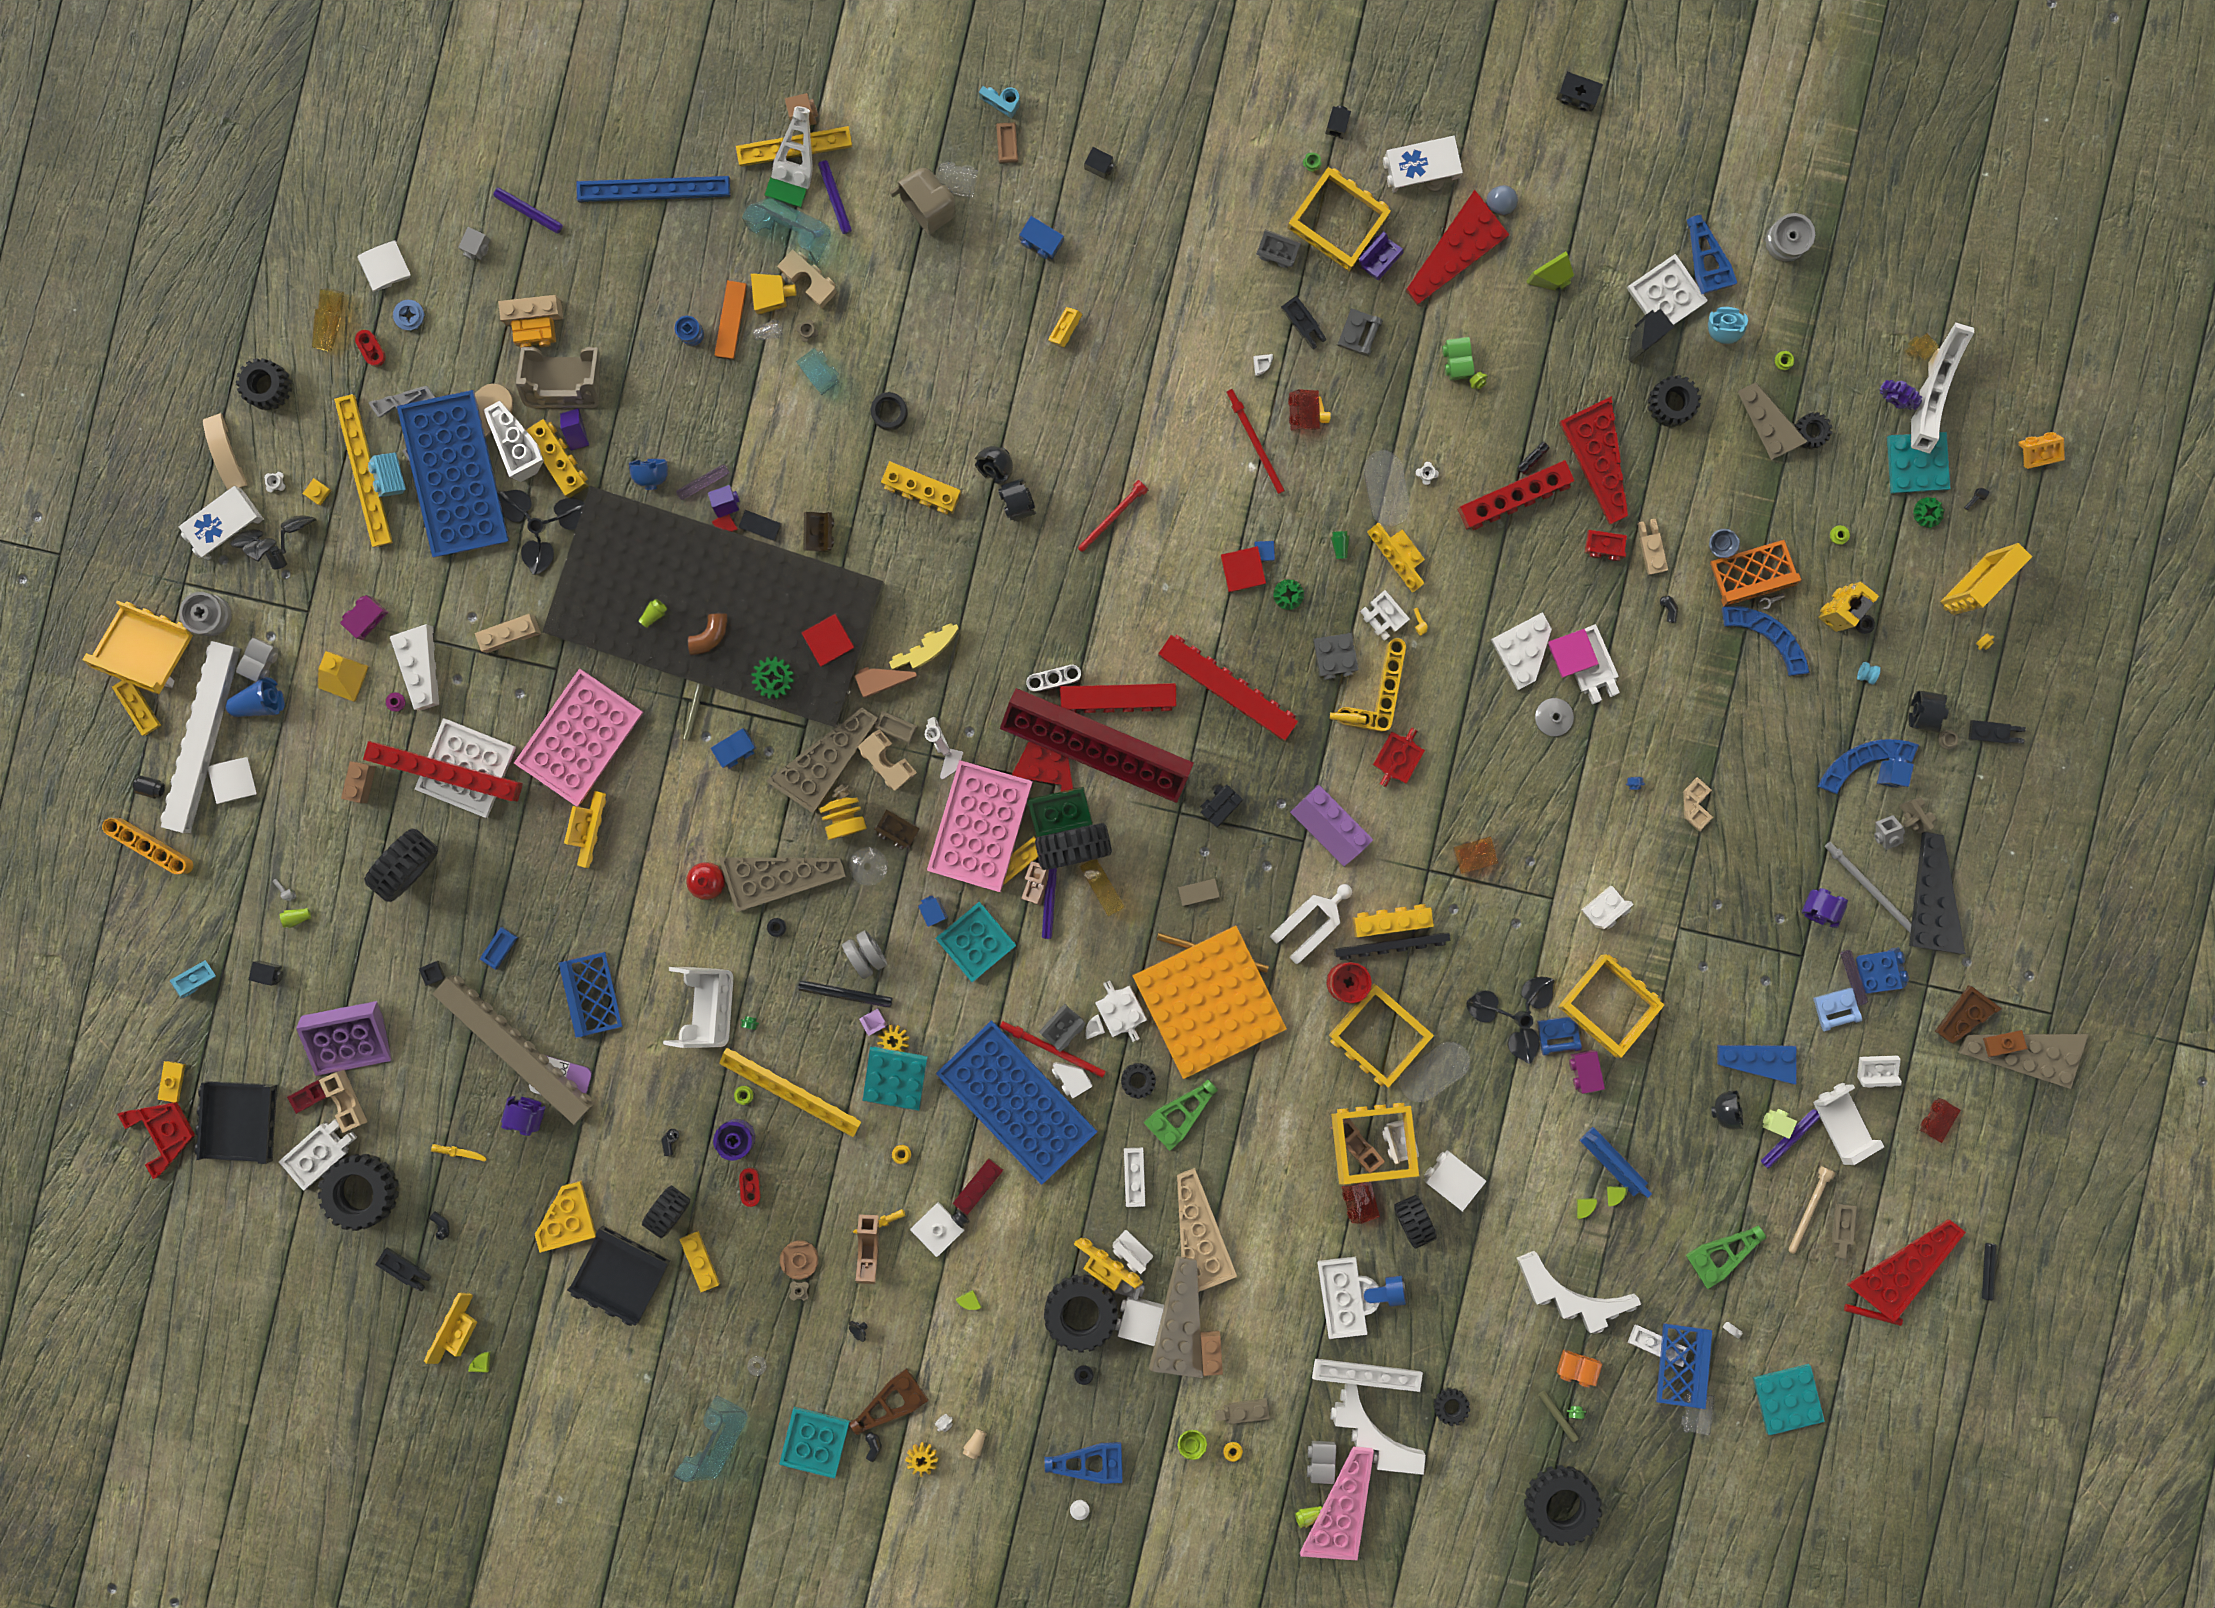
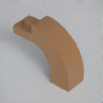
(867, 1249)

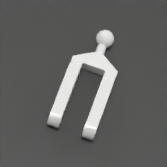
(1328, 906)

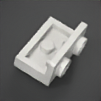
(1879, 1071)
(1395, 1135)
(1130, 1249)

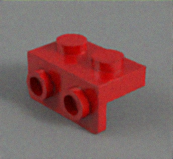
(1605, 544)

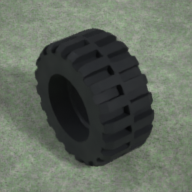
(1073, 846)
(401, 865)
(333, 1192)
(1071, 1337)
(1580, 1523)

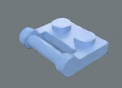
(1834, 1003)

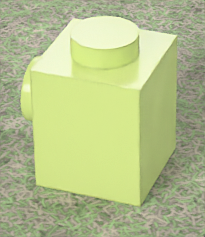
(1779, 1123)

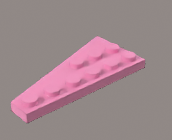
(1340, 1521)

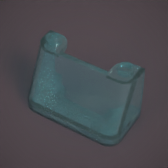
(812, 233)
(727, 1423)

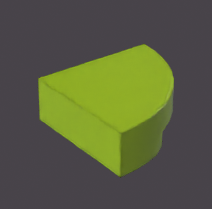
(1616, 1194)
(1585, 1207)
(969, 1301)
(480, 1363)

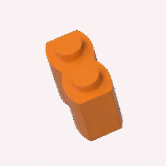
(1579, 1368)

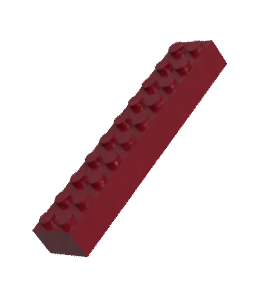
(1096, 745)

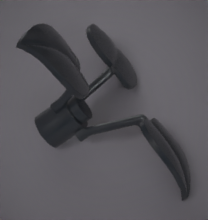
(257, 548)
(538, 554)
(1525, 1043)

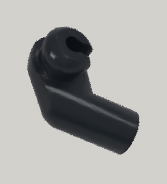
(1672, 608)
(667, 1141)
(442, 1225)
(874, 1444)

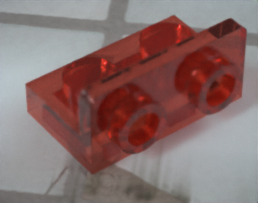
(1304, 410)
(1939, 1119)
(1360, 1202)

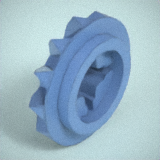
(402, 309)

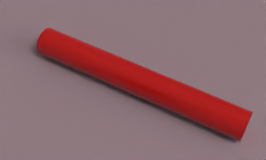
(1870, 1314)

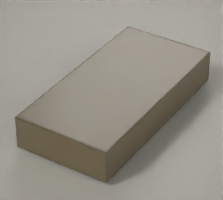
(895, 727)
(1198, 892)

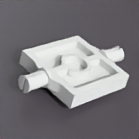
(1121, 1011)

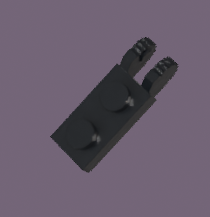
(1302, 321)
(1994, 732)
(402, 1269)

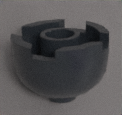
(994, 463)
(1728, 1110)

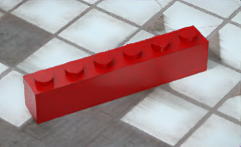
(1119, 697)

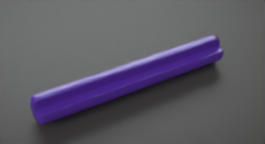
(834, 197)
(528, 210)
(1049, 900)
(1786, 1143)

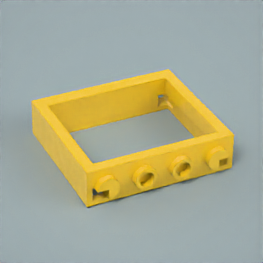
(1319, 242)
(1986, 579)
(1595, 1032)
(1366, 1066)
(1340, 1146)

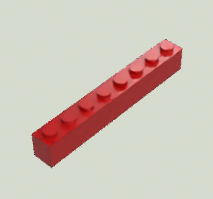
(1227, 687)
(443, 771)

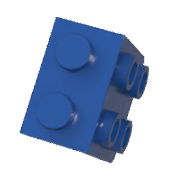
(1882, 971)

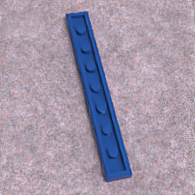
(653, 189)

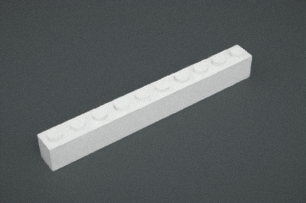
(200, 737)

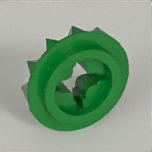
(1920, 510)
(1296, 599)

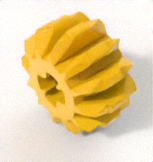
(897, 1035)
(916, 1454)

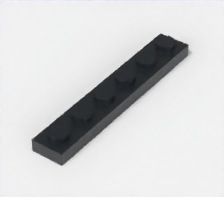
(1384, 947)

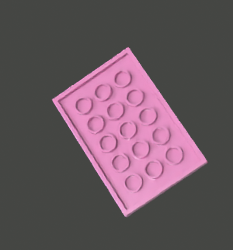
(578, 737)
(980, 826)

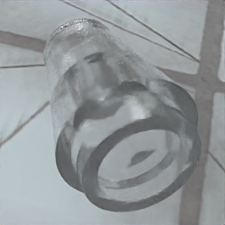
(770, 330)

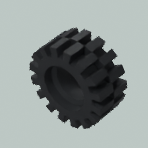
(1823, 425)
(1138, 1092)
(1454, 1418)

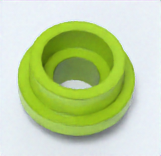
(1789, 358)
(1478, 380)
(1834, 535)
(737, 1095)

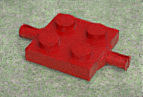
(1398, 757)

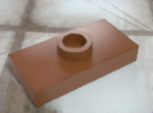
(2005, 1043)

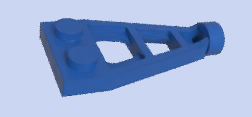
(1709, 280)
(1111, 1463)

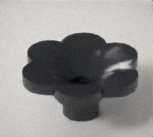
(858, 1330)

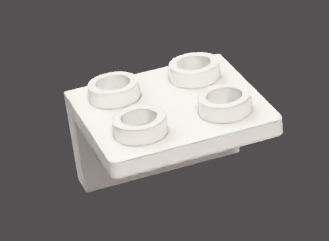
(1607, 908)

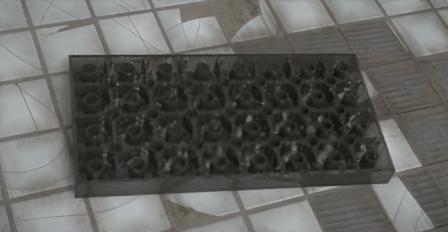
(641, 553)

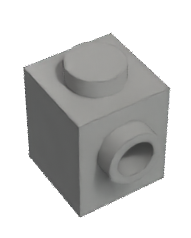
(474, 244)

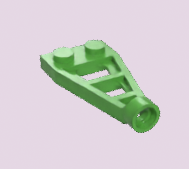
(1161, 1126)
(1703, 1264)

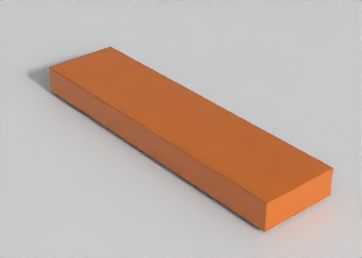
(730, 320)

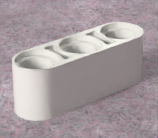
(1063, 678)

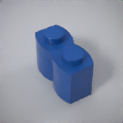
(734, 748)

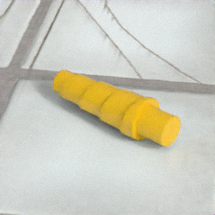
(1348, 717)

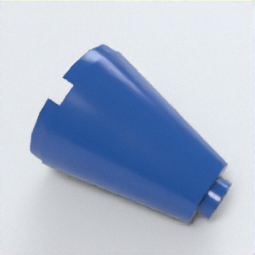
(257, 700)

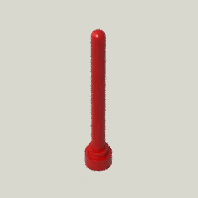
(1138, 490)

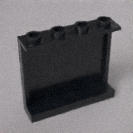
(236, 1121)
(618, 1276)

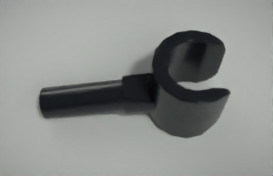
(1979, 493)

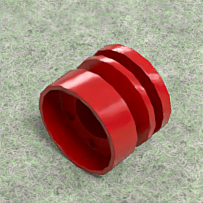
(1359, 979)

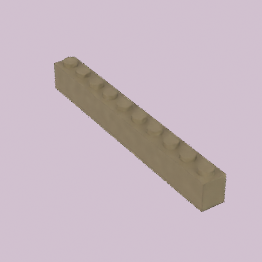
(513, 1048)

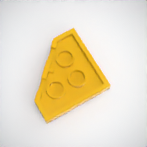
(566, 1219)

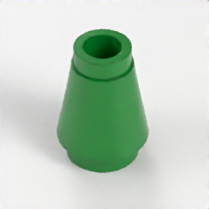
(1340, 543)

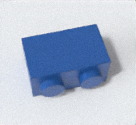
(1041, 238)
(1895, 772)
(932, 910)

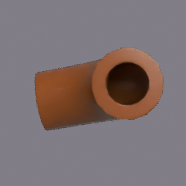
(710, 637)

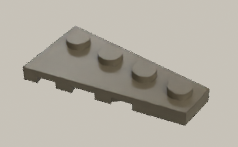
(1770, 422)

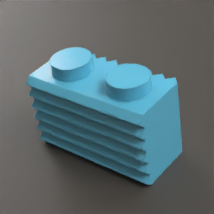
(386, 474)

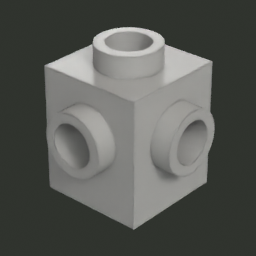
(1889, 832)

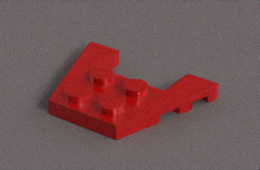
(1044, 766)
(166, 1127)

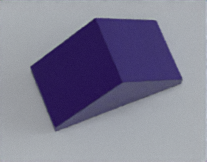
(573, 429)

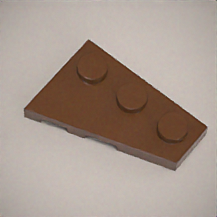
(1966, 1014)

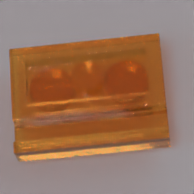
(1475, 855)

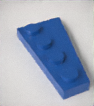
(1763, 1060)

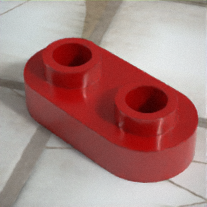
(371, 348)
(749, 1186)

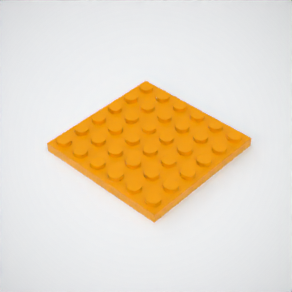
(1209, 1002)

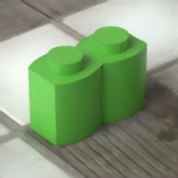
(1459, 358)

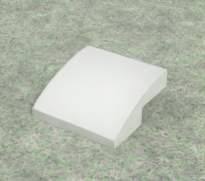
(383, 266)
(231, 780)

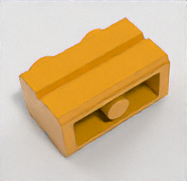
(533, 332)

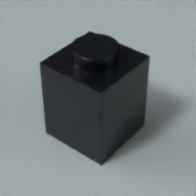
(1338, 121)
(1099, 163)
(265, 973)

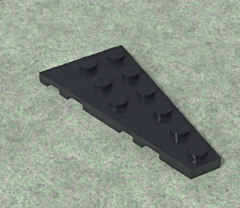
(1935, 910)

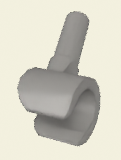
(1771, 600)
(285, 894)

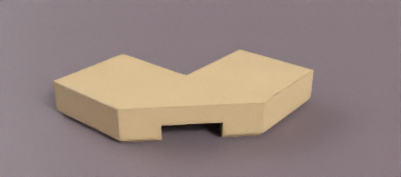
(1693, 796)

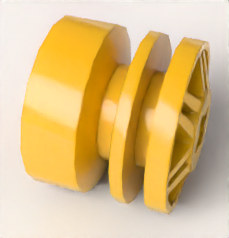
(842, 818)

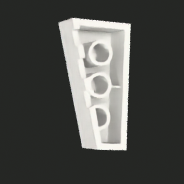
(417, 663)

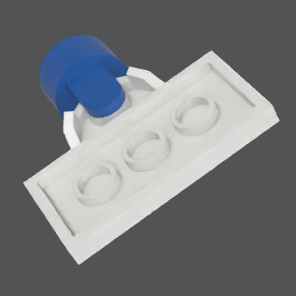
(1352, 1296)

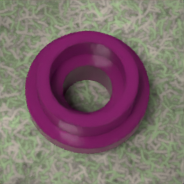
(401, 702)

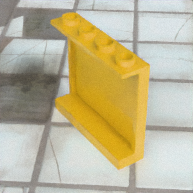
(140, 648)

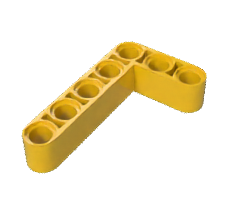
(1383, 693)

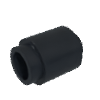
(148, 787)

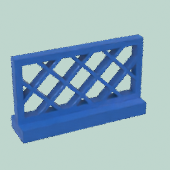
(573, 998)
(1614, 1163)
(1700, 1370)

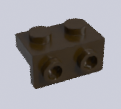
(818, 531)
(896, 829)

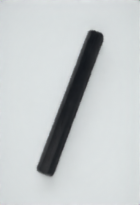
(846, 994)

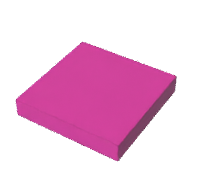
(1573, 653)

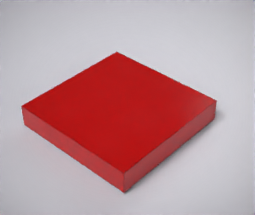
(1243, 569)
(828, 640)

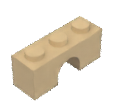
(795, 266)
(530, 308)
(499, 635)
(874, 750)
(340, 1090)

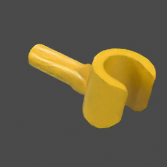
(1324, 416)
(1422, 627)

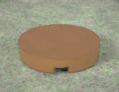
(799, 1259)

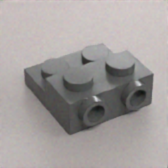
(1335, 655)

